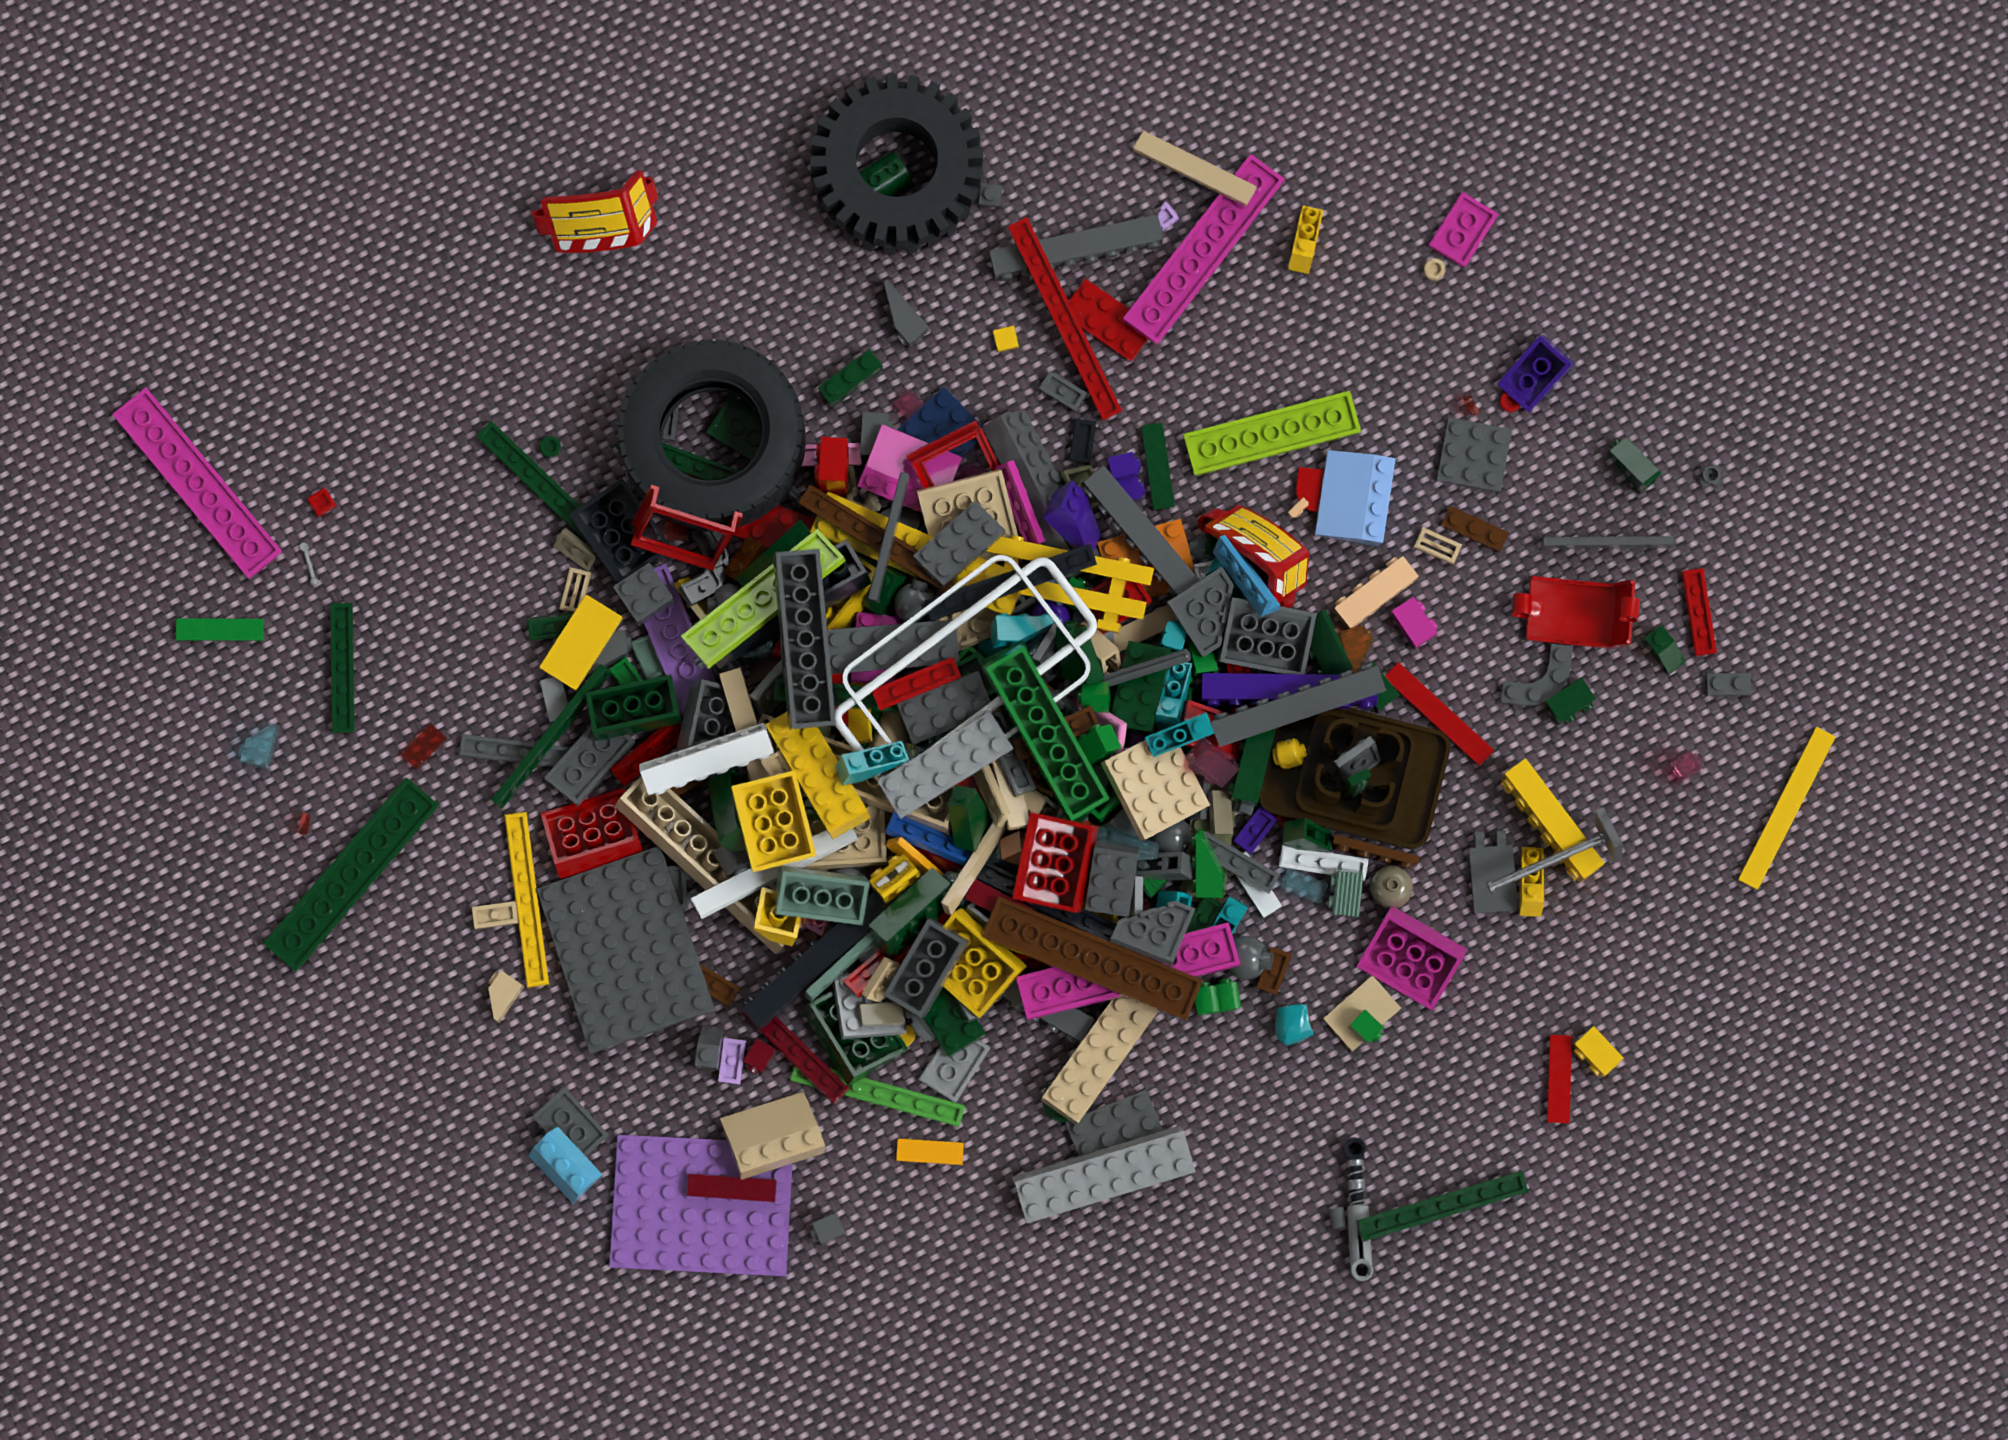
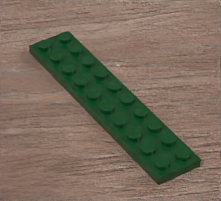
(351, 874)

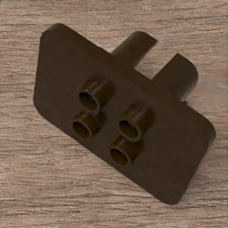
(1401, 790)

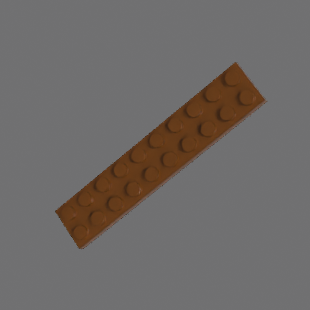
(1092, 958)

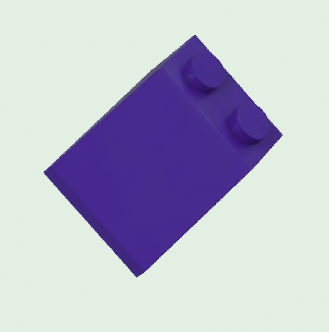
(1536, 373)
(1073, 516)

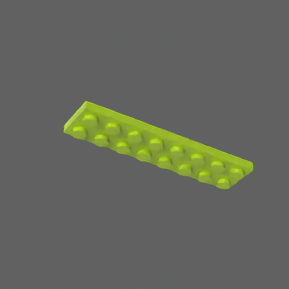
(1272, 433)
(750, 607)

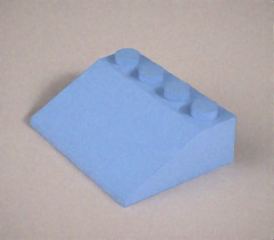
(1355, 497)

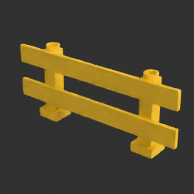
(1112, 603)

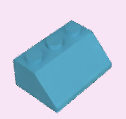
(564, 1164)

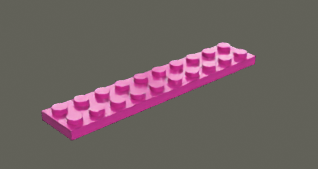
(1201, 254)
(197, 483)
(1057, 991)

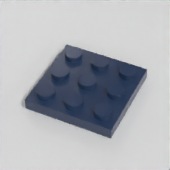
(938, 418)

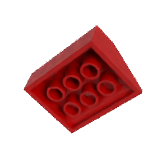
(590, 834)
(1055, 862)

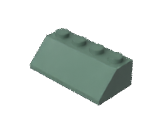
(821, 895)

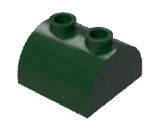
(887, 175)

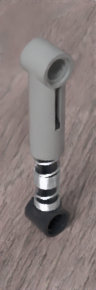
(1357, 1210)

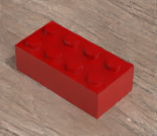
(832, 465)

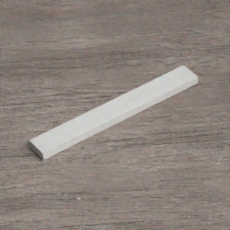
(750, 882)

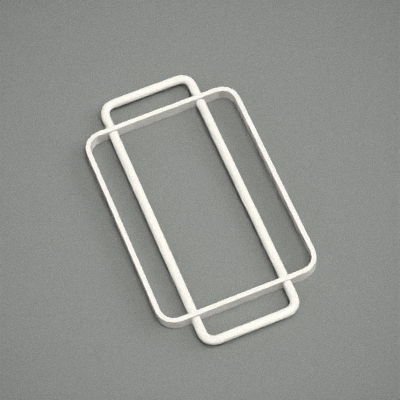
(1020, 575)

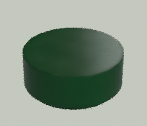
(550, 447)

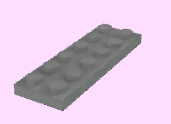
(945, 765)

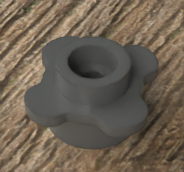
(1706, 480)

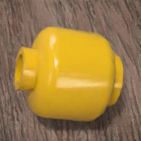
(1289, 753)

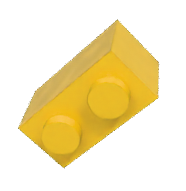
(1597, 1052)

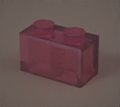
(1212, 762)

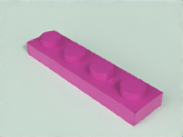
(1020, 504)

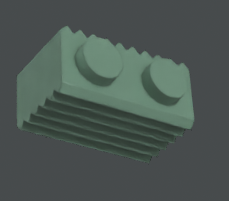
(1347, 892)

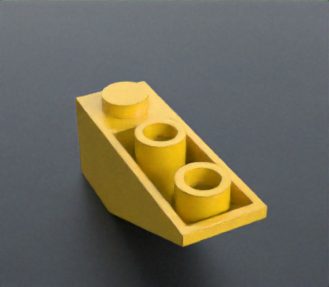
(1305, 239)
(1532, 886)

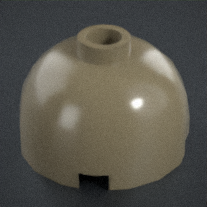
(1391, 887)

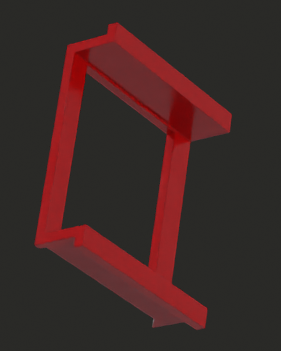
(920, 456)
(644, 514)

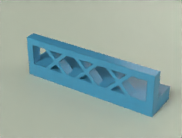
(1245, 577)

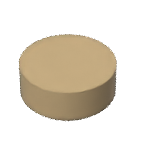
(1434, 269)

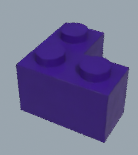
(1125, 471)

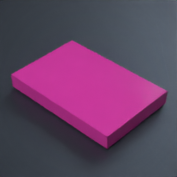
(1463, 230)

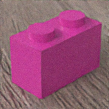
(1414, 622)

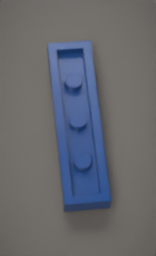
(927, 839)

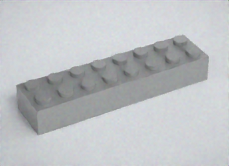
(1103, 1174)

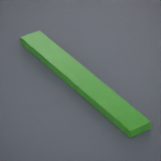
(897, 1099)

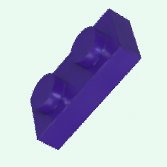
(1255, 830)

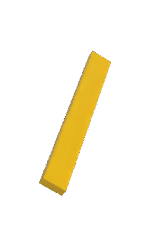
(1786, 808)
(526, 899)

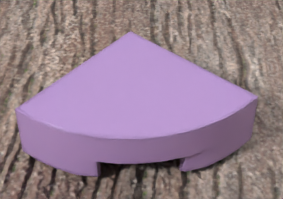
(1167, 216)

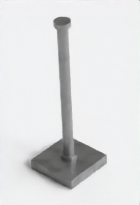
(1606, 835)

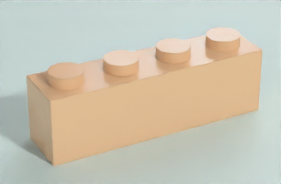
(1375, 593)

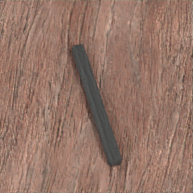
(1142, 669)

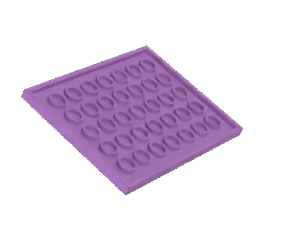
(667, 1230)

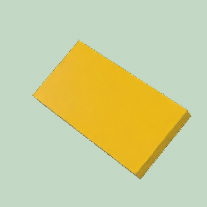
(581, 642)

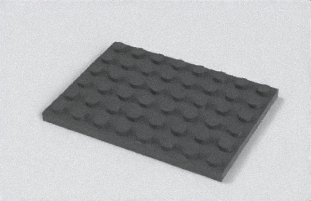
(625, 949)

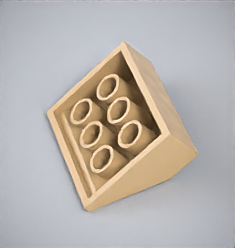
(773, 1135)

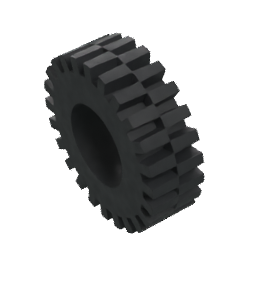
(907, 110)

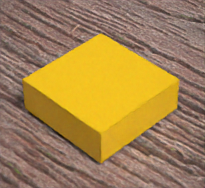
(1005, 339)

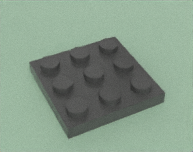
(1474, 455)

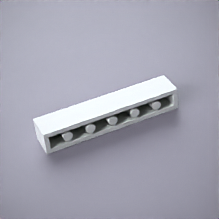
(706, 759)

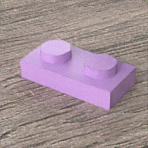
(732, 1061)

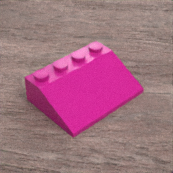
(889, 460)
(1412, 958)

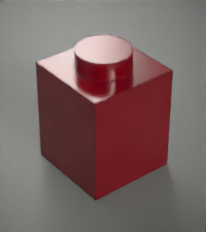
(759, 1057)

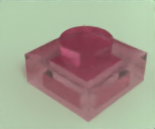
(908, 404)

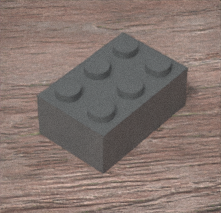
(1112, 878)

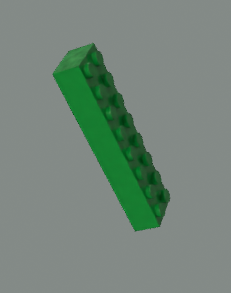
(1045, 732)

